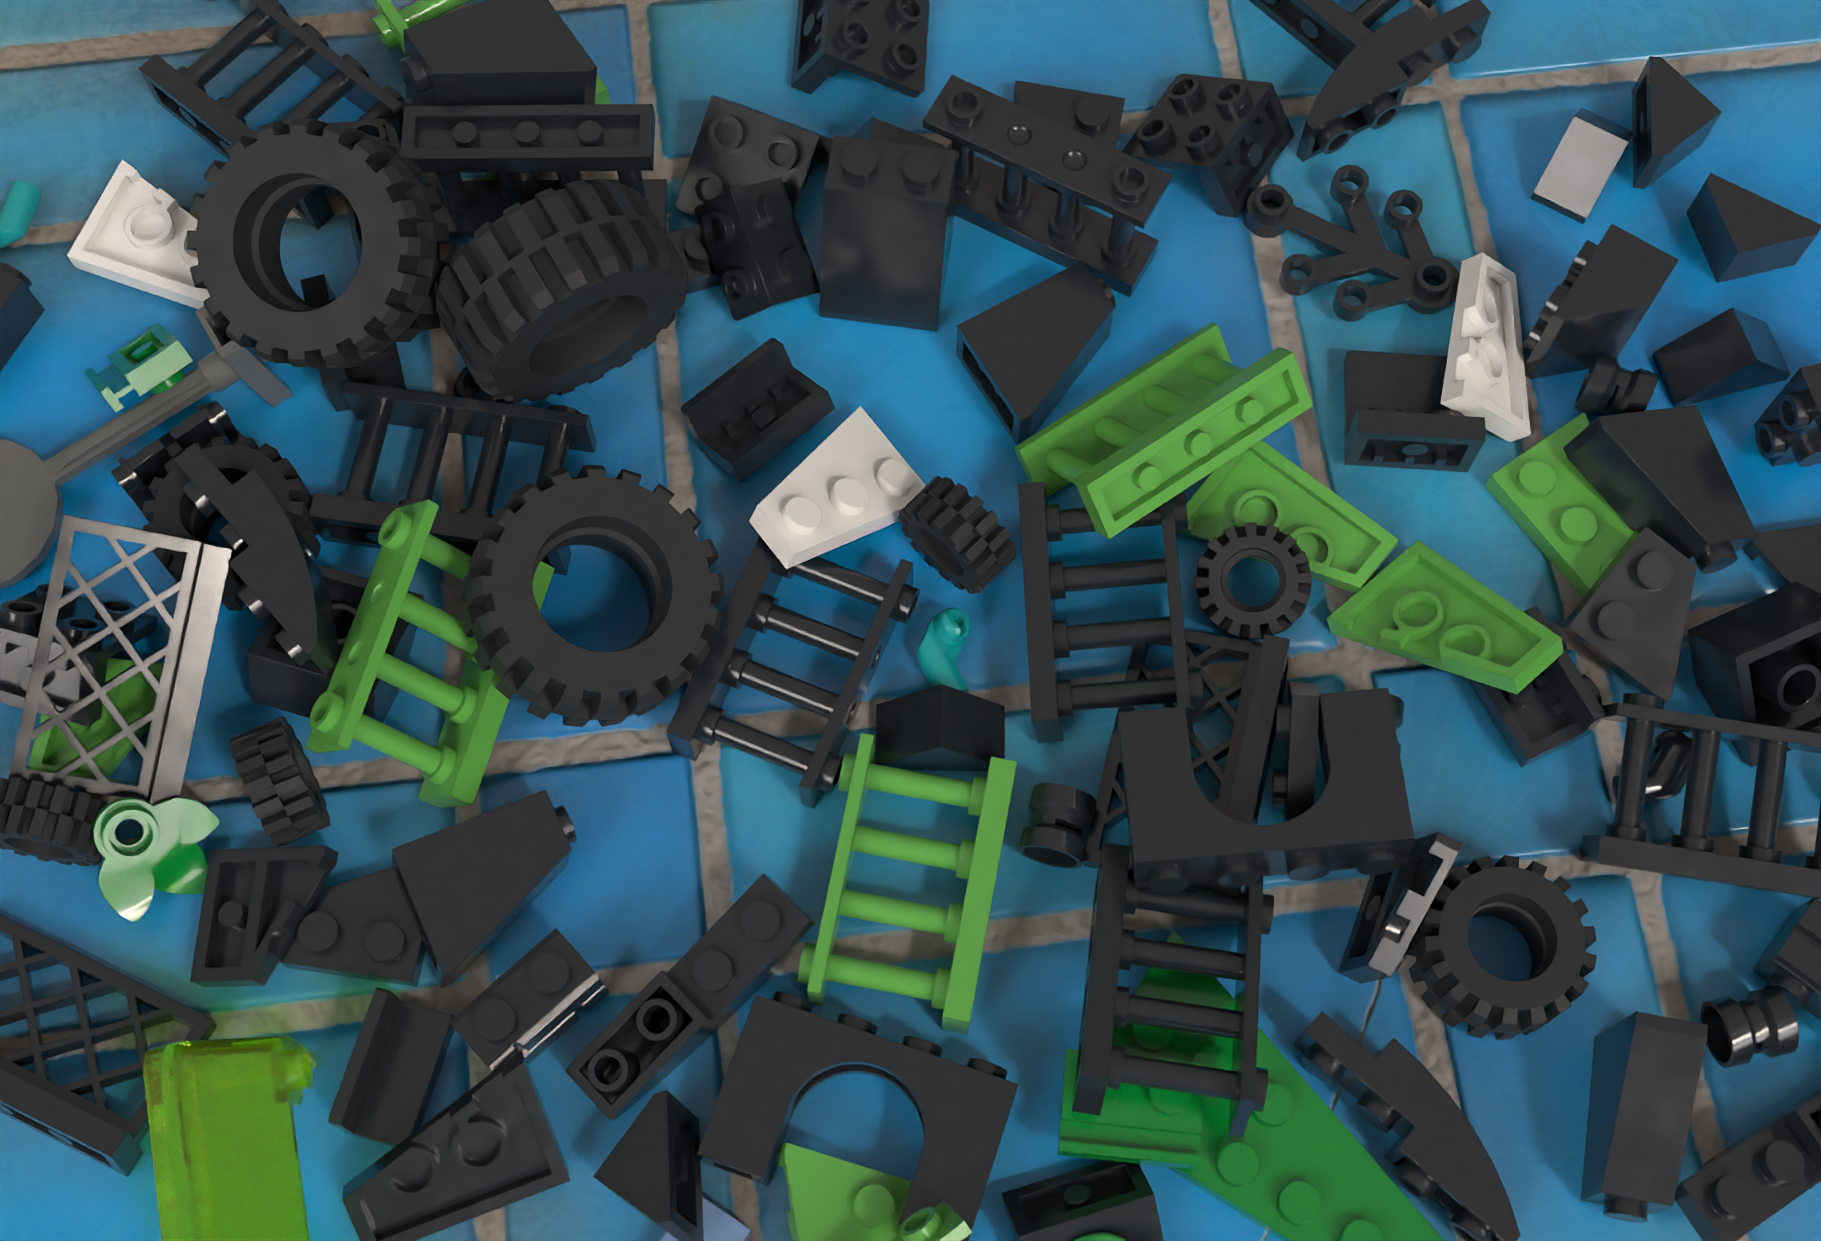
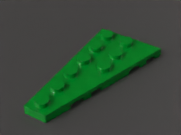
(1297, 1161)

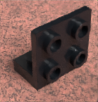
(864, 37)
(1219, 130)
(746, 148)
(1398, 418)
(77, 620)

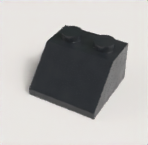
(1763, 663)
(286, 686)

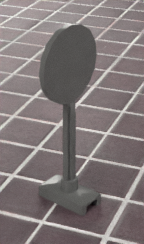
(32, 487)

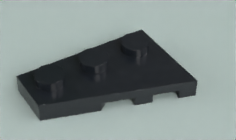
(462, 1162)

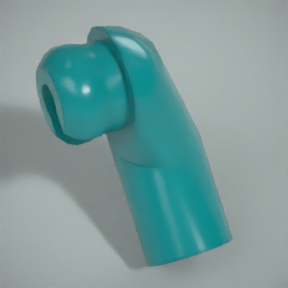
(18, 212)
(942, 646)

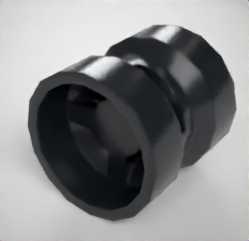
(1631, 391)
(1057, 825)
(1750, 1027)

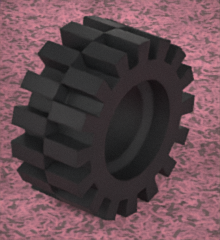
(957, 534)
(1244, 543)
(280, 782)
(48, 822)

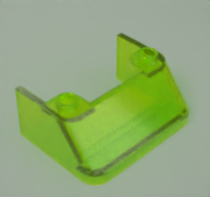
(228, 1137)

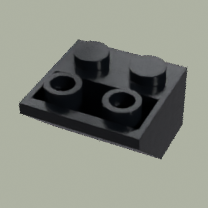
(1597, 303)

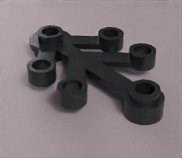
(1358, 250)

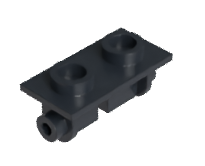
(140, 469)

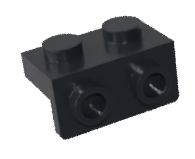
(757, 248)
(755, 410)
(1549, 711)

